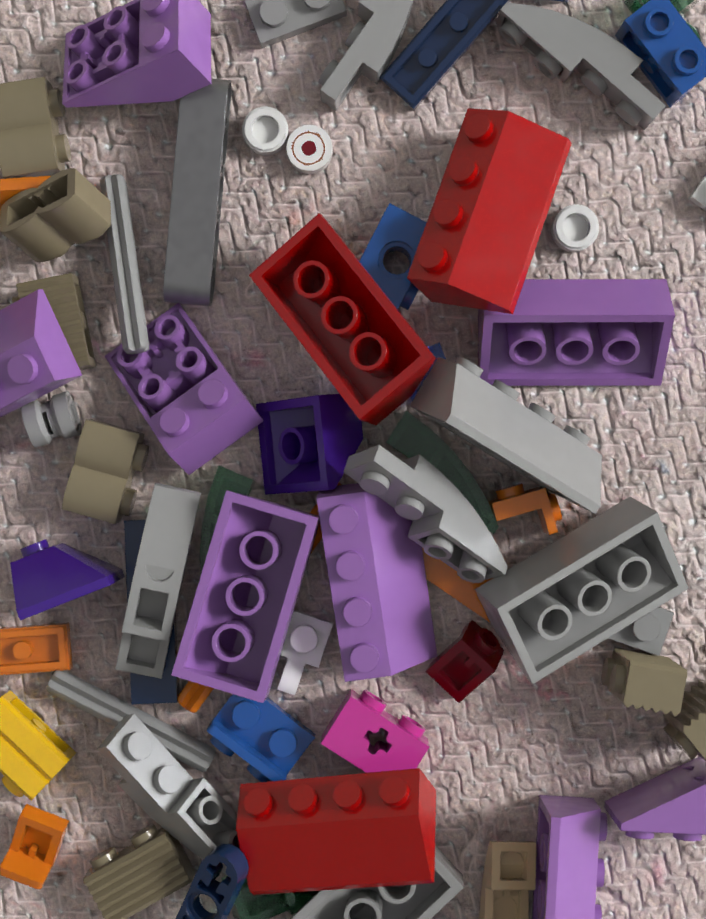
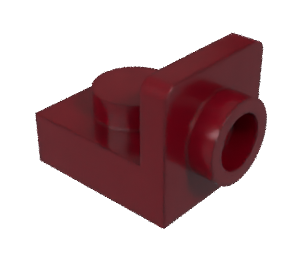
(466, 661)

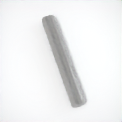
(125, 267)
(112, 711)

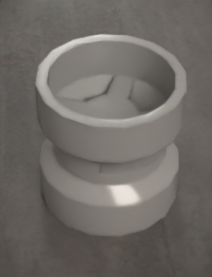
(51, 419)

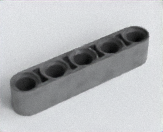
(197, 194)

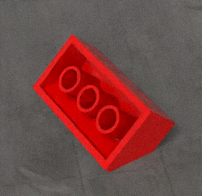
(489, 211)
(344, 321)
(338, 832)

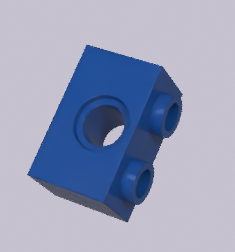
(399, 233)

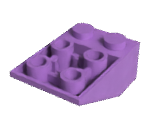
(138, 54)
(185, 391)
(664, 804)

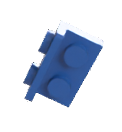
(669, 49)
(261, 736)

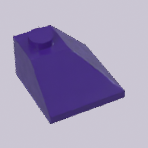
(306, 442)
(56, 576)

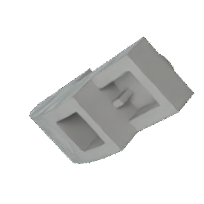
(568, 45)
(369, 49)
(439, 512)
(157, 580)
(166, 791)

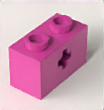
(349, 736)

